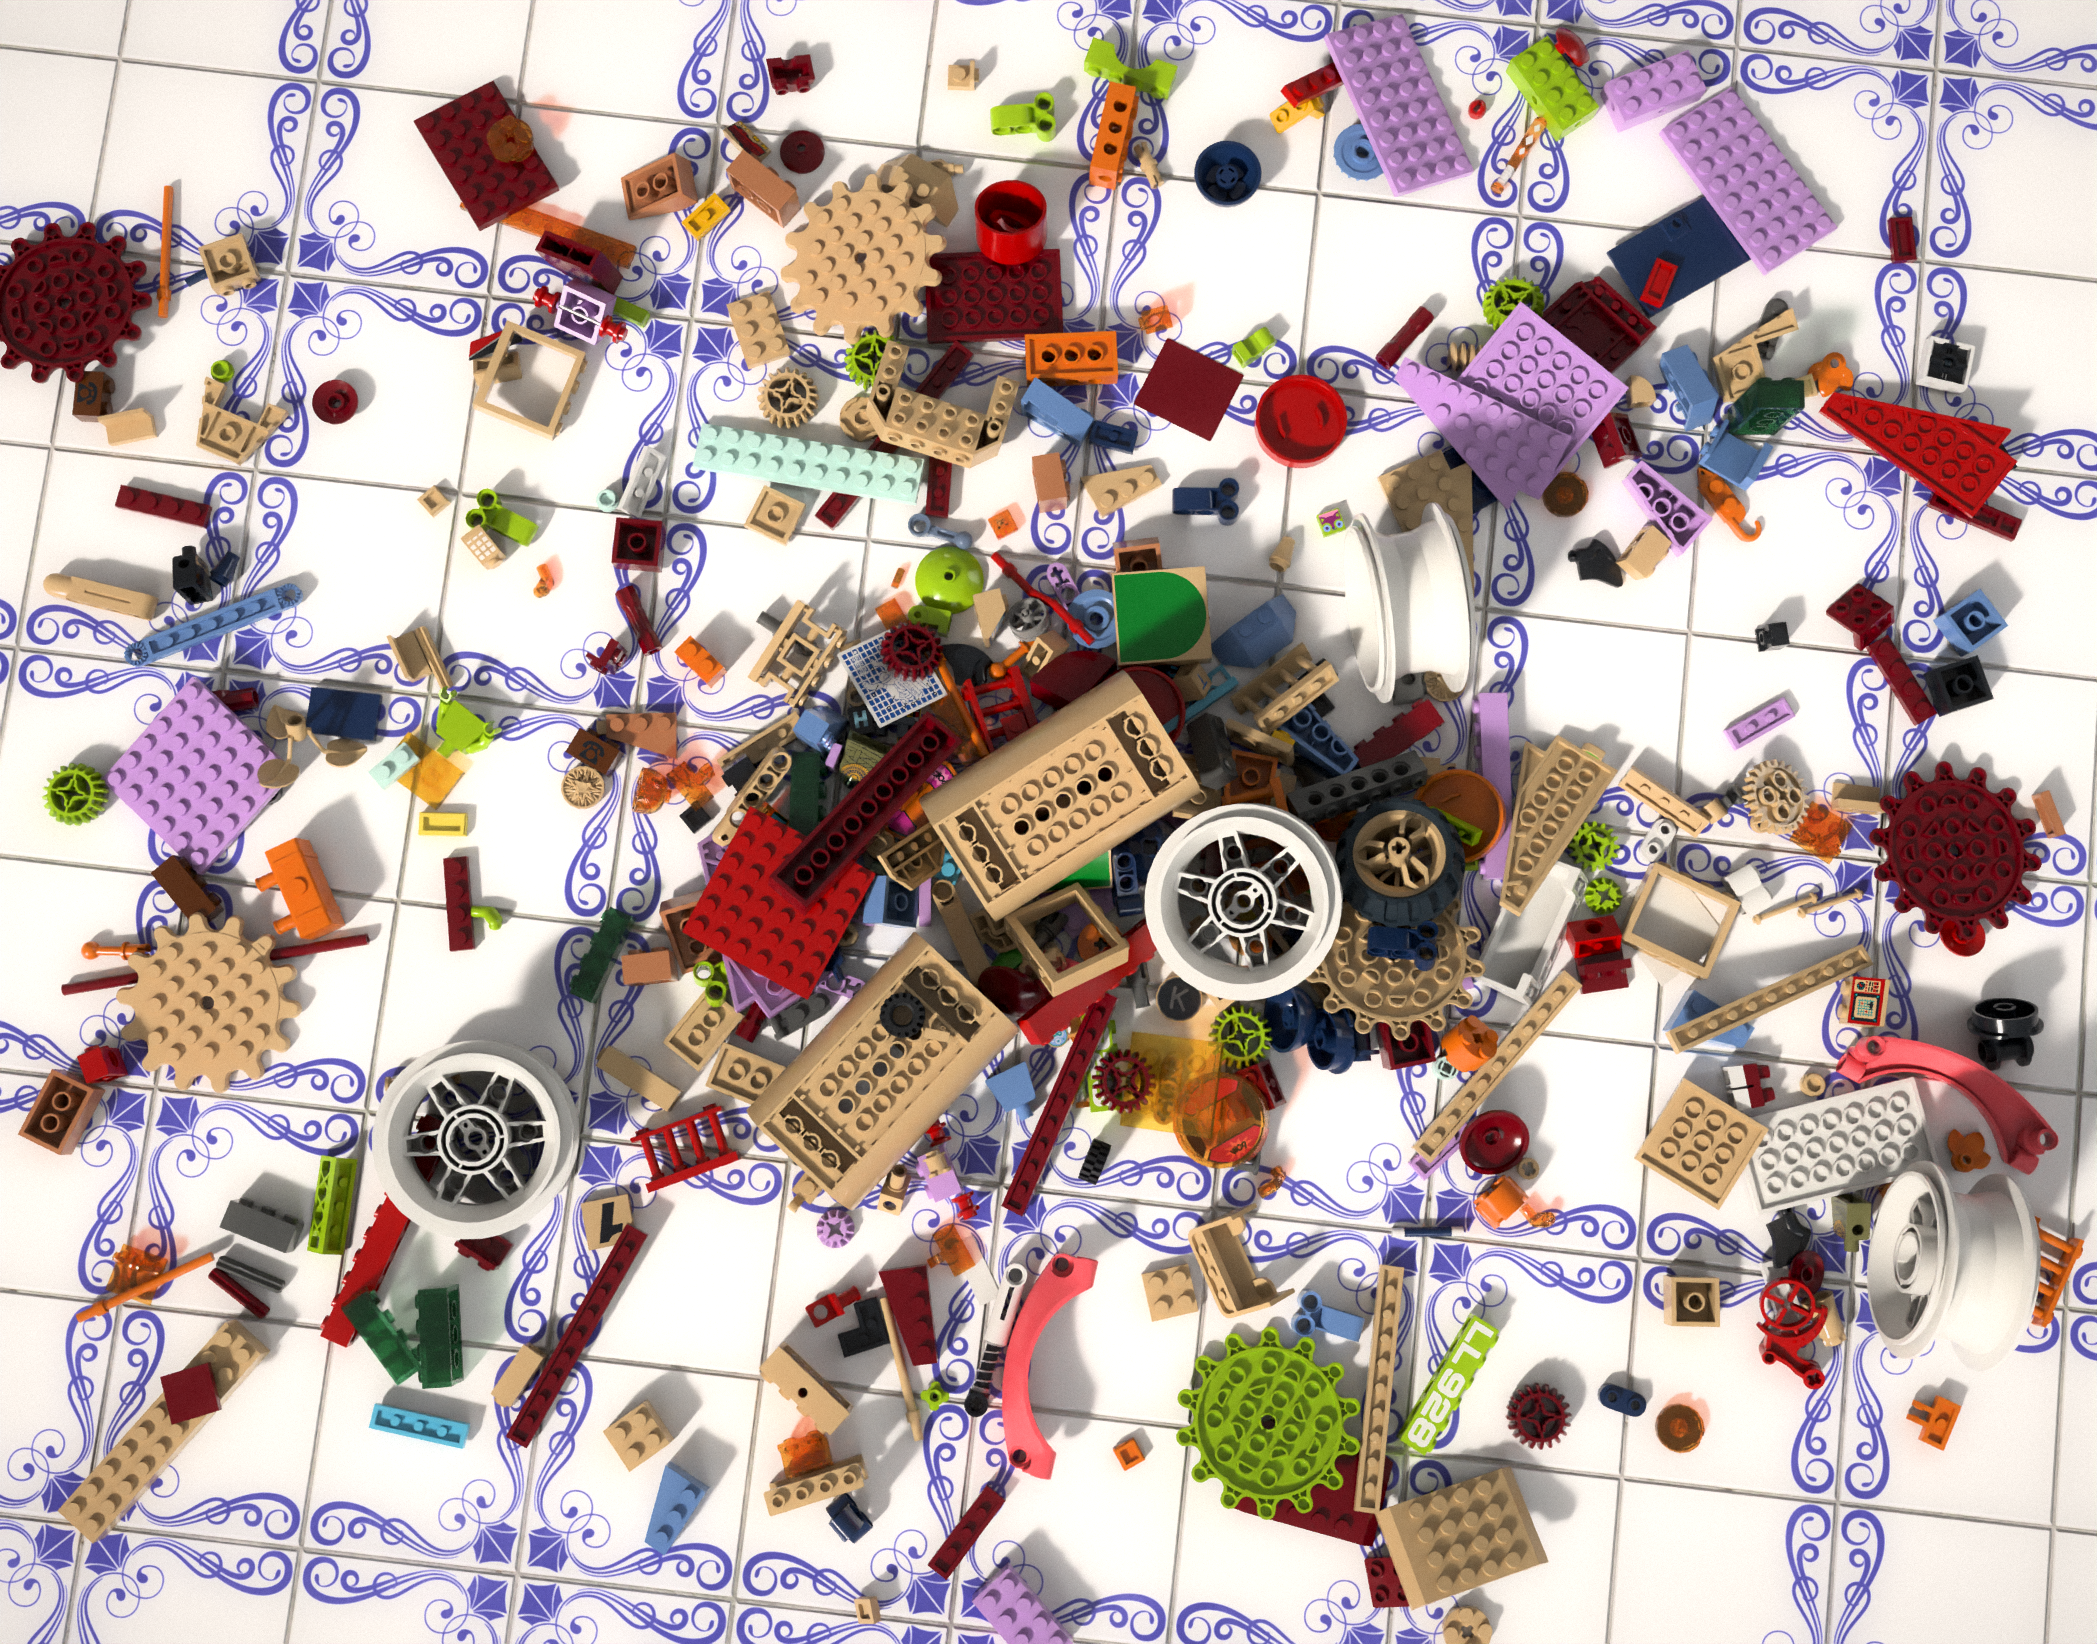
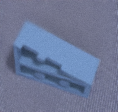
(1691, 386)
(1056, 413)
(1695, 1005)
(674, 1505)

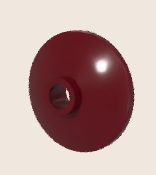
(802, 161)
(330, 393)
(1809, 1269)

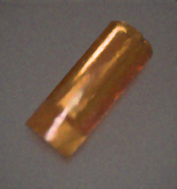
(897, 578)

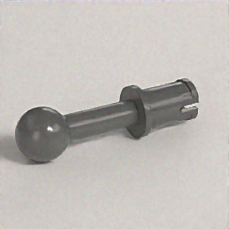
(773, 625)

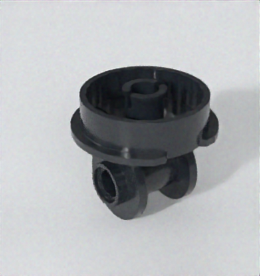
(2005, 1030)

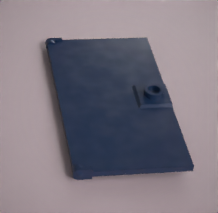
(1688, 238)

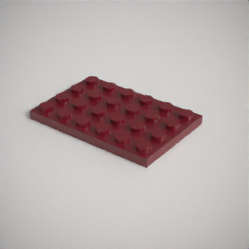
(482, 182)
(993, 300)

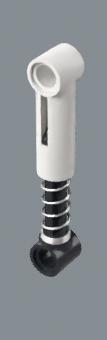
(996, 1337)

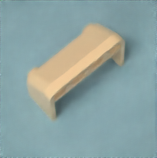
(1228, 1267)

